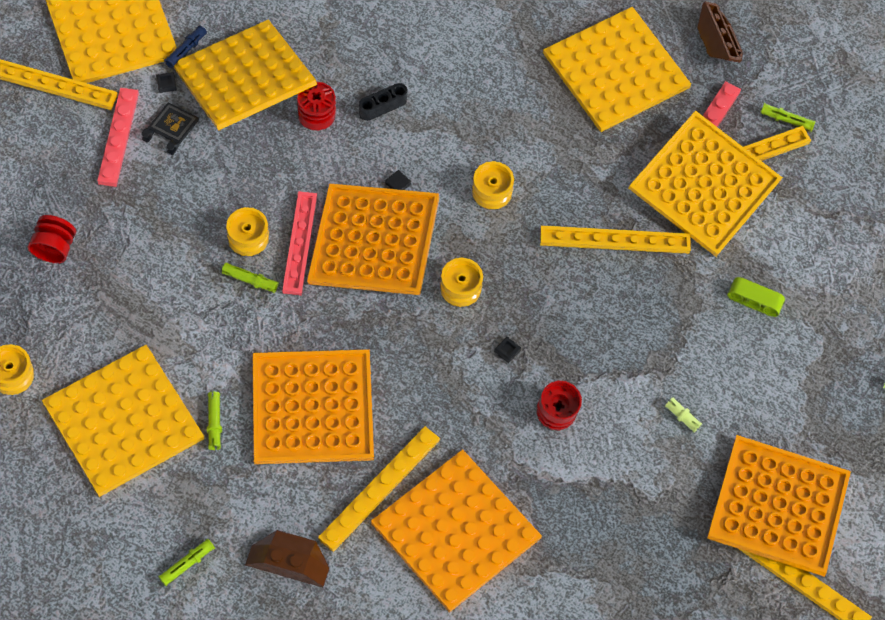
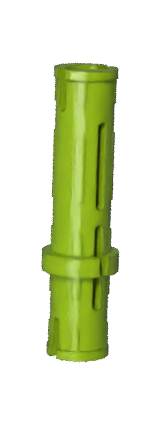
(780, 114)
(257, 280)
(214, 427)
(194, 556)

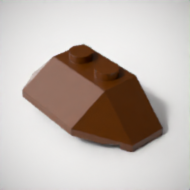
(718, 34)
(289, 557)

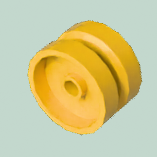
(492, 185)
(247, 231)
(461, 282)
(15, 369)

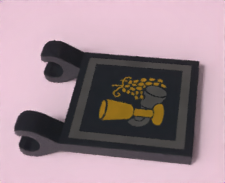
(172, 124)

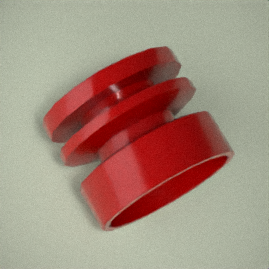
(317, 107)
(51, 239)
(560, 395)

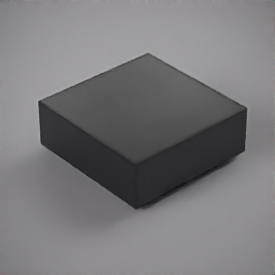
(166, 82)
(398, 181)
(507, 349)

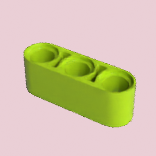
(756, 296)

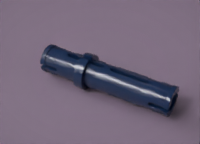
(190, 42)

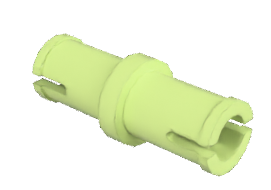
(683, 414)

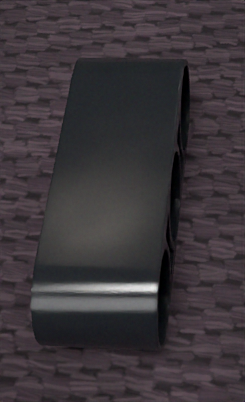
(375, 103)

